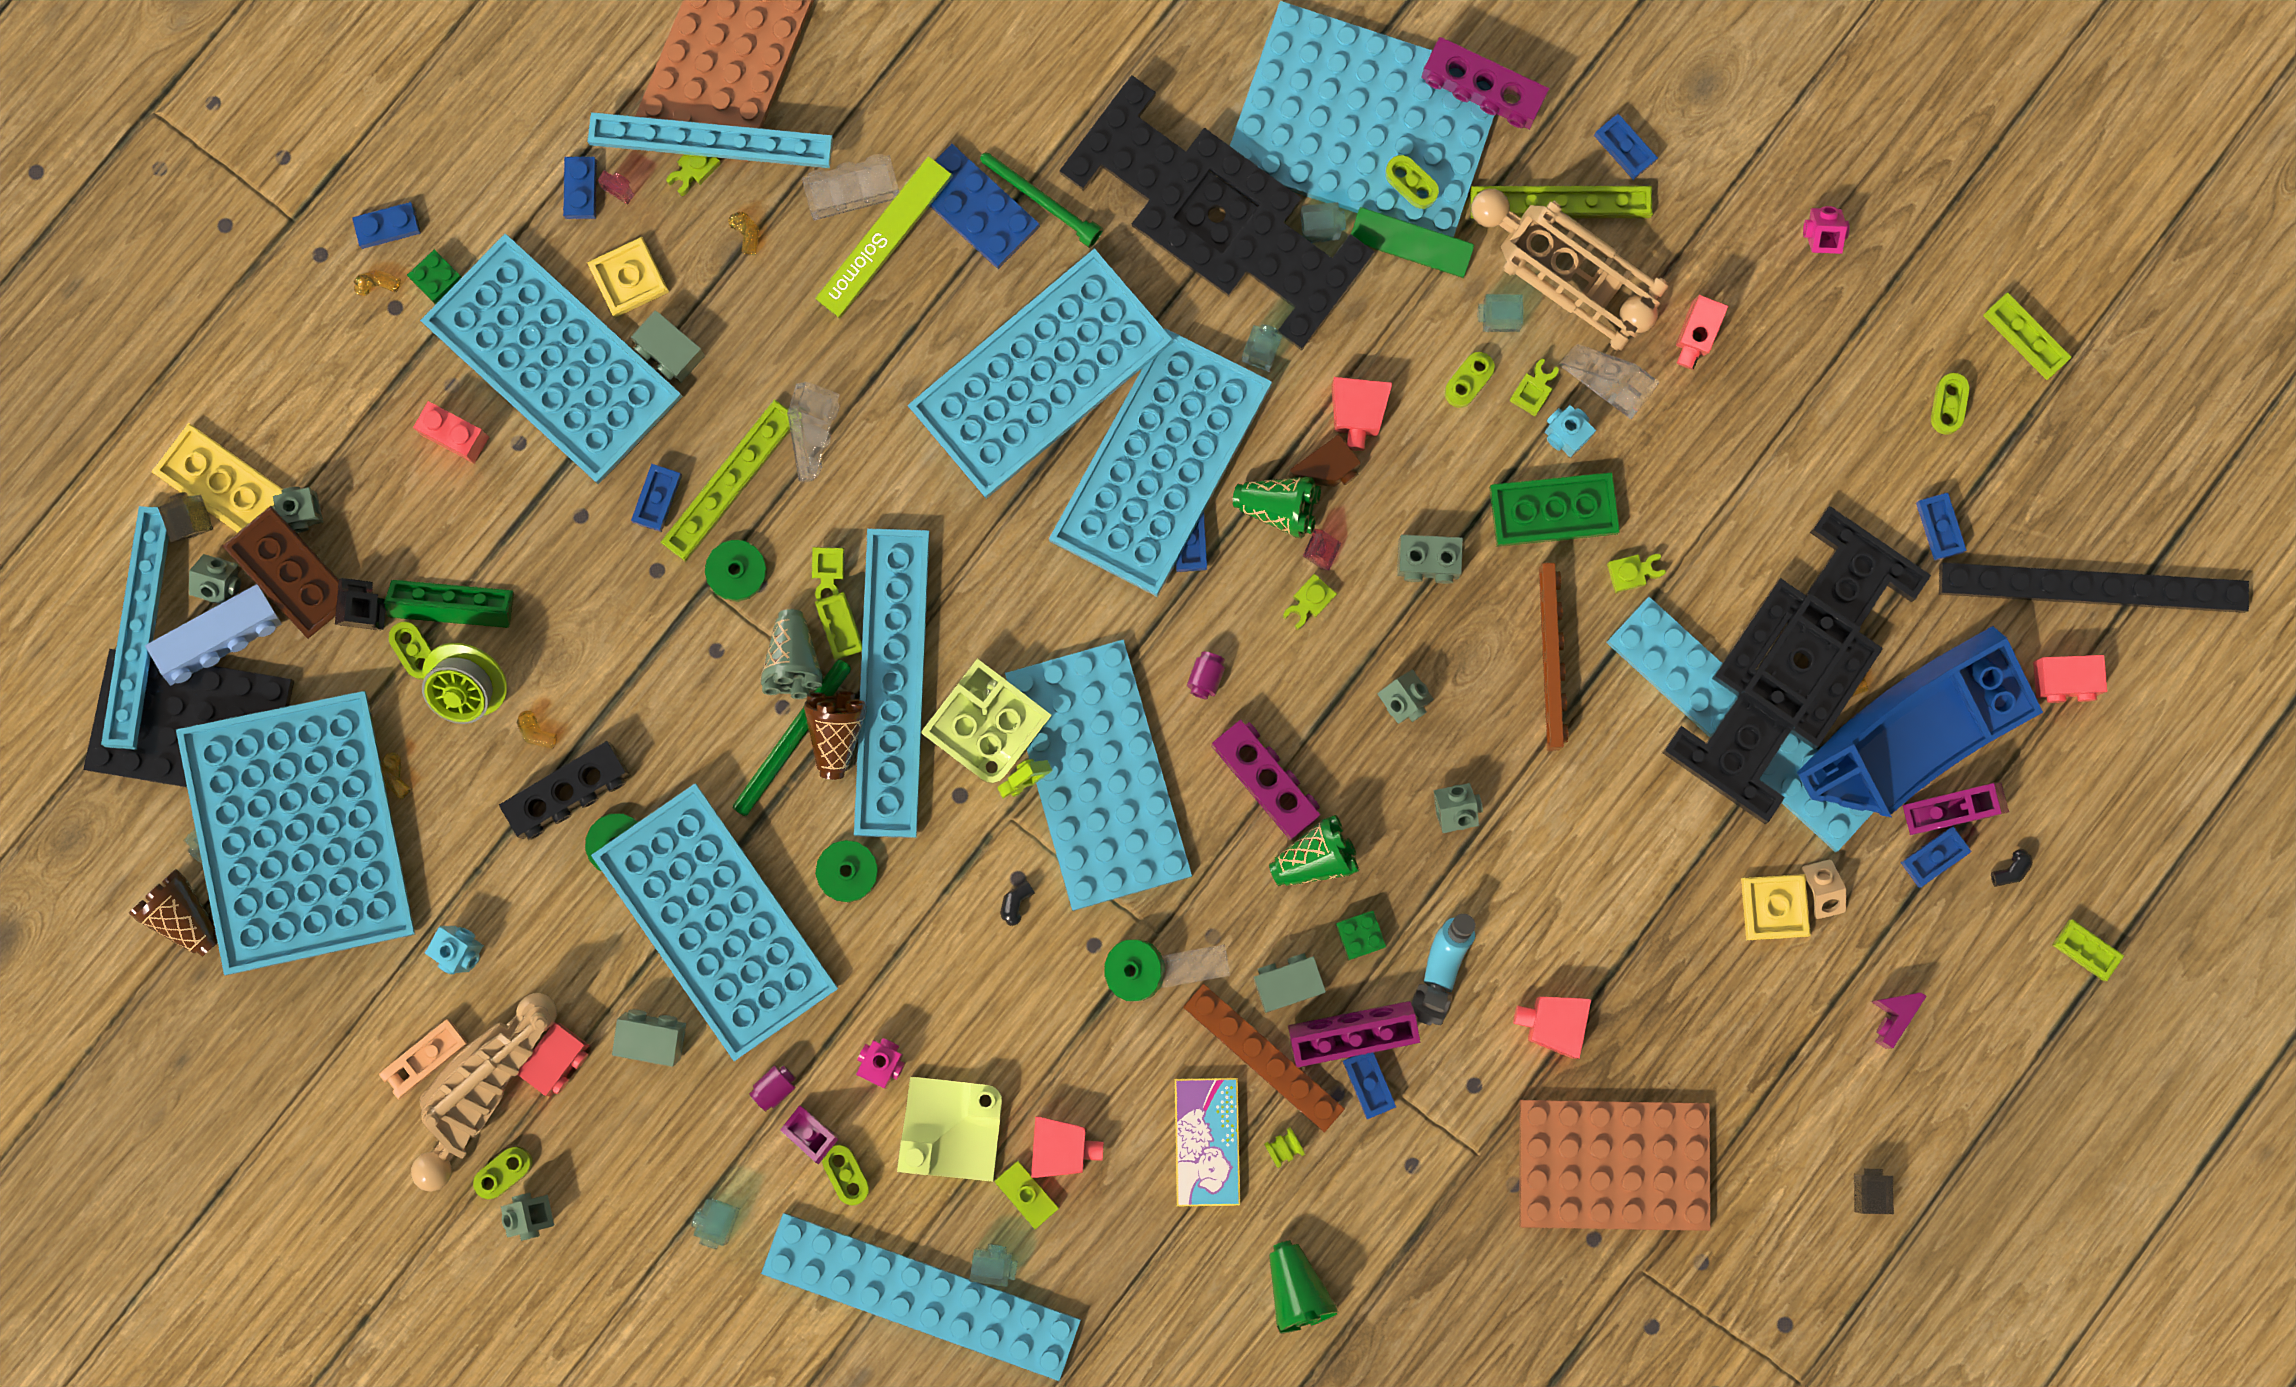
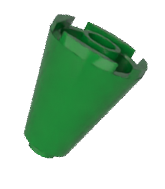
(1297, 1290)

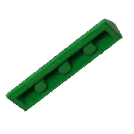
(1412, 242)
(449, 603)

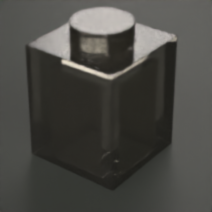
(185, 517)
(1873, 1192)

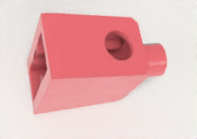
(1705, 318)
(1359, 408)
(1556, 1023)
(1061, 1148)

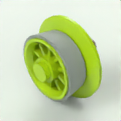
(462, 683)

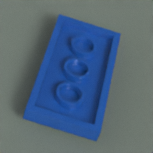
(981, 210)

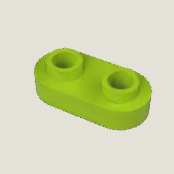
(1415, 180)
(1470, 379)
(1950, 405)
(410, 653)
(501, 1173)
(843, 1176)

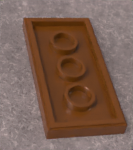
(286, 570)

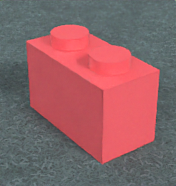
(451, 432)
(2070, 677)
(553, 1060)

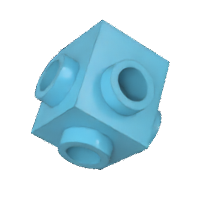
(1573, 439)
(454, 949)

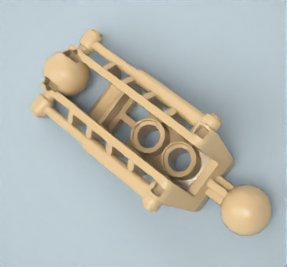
(1636, 314)
(474, 1084)

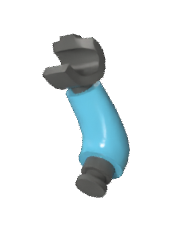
(1443, 964)

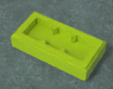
(839, 625)
(2088, 950)
(1026, 1195)

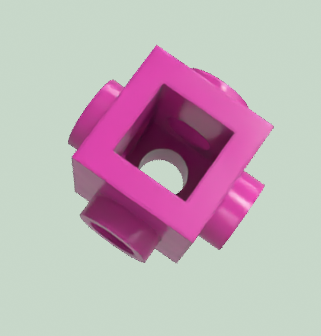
(1826, 230)
(871, 1071)

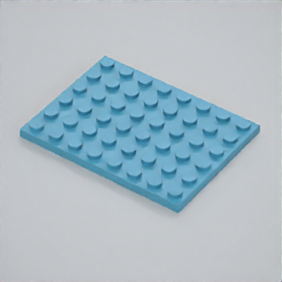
(1343, 103)
(295, 832)

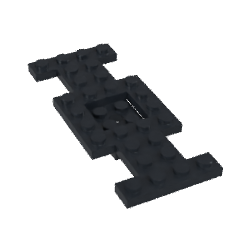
(1184, 192)
(1781, 695)

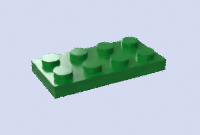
(1554, 509)

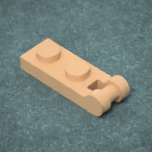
(424, 1058)

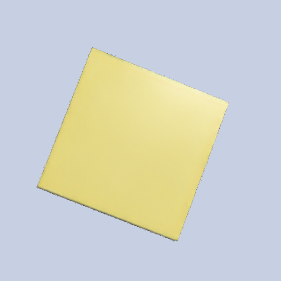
(628, 277)
(1775, 907)

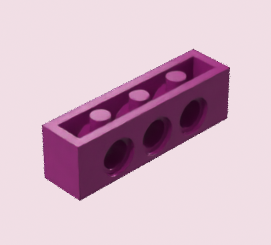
(1477, 68)
(1289, 821)
(1354, 1034)

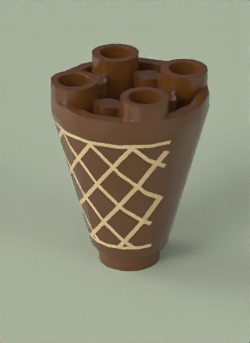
(834, 730)
(177, 915)

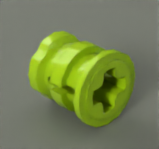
(1284, 1148)

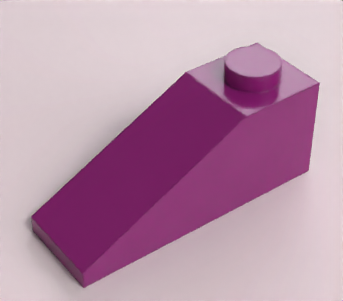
(1956, 808)

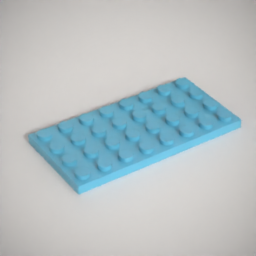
(551, 358)
(1040, 373)
(1160, 463)
(1106, 782)
(714, 922)

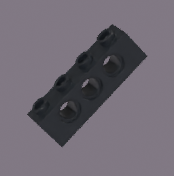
(519, 807)

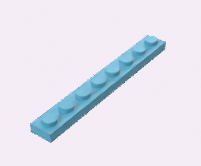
(710, 140)
(136, 631)

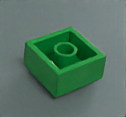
(434, 276)
(1360, 935)

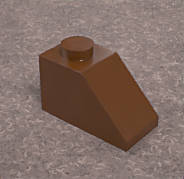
(1329, 464)

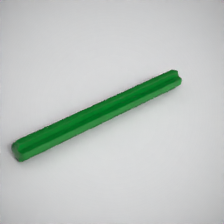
(787, 744)

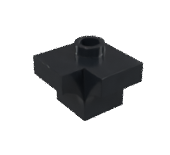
(359, 606)

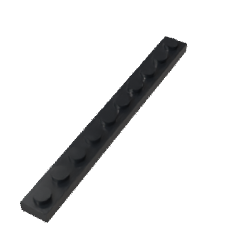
(2094, 587)

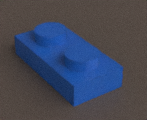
(1625, 146)
(580, 187)
(386, 225)
(656, 497)
(1941, 526)
(1194, 553)
(1935, 857)
(1369, 1084)

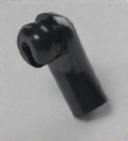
(2016, 872)
(1011, 903)

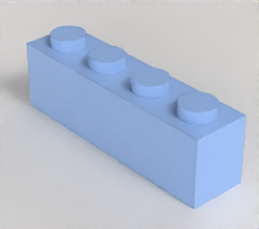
(213, 635)

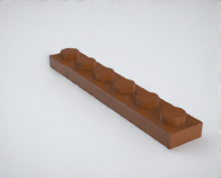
(1552, 668)
(1264, 1058)

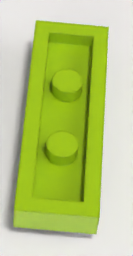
(2027, 336)

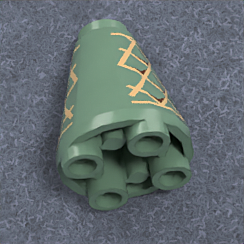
(791, 658)

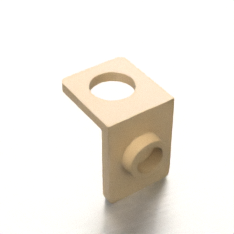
(1825, 885)

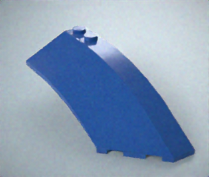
(1923, 727)

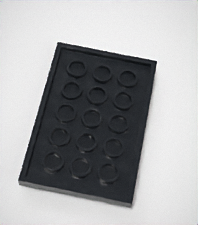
(204, 698)

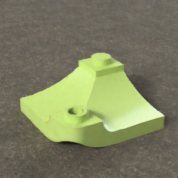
(986, 722)
(950, 1130)

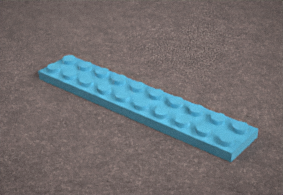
(1684, 674)
(892, 683)
(921, 1296)

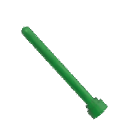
(1086, 231)

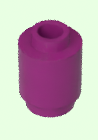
(1206, 675)
(773, 1087)

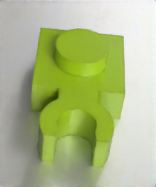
(693, 168)
(1532, 390)
(827, 565)
(1631, 573)
(1312, 599)
(1026, 775)

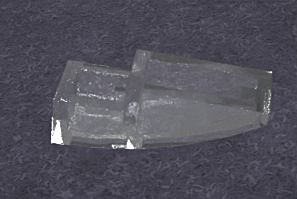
(1195, 966)

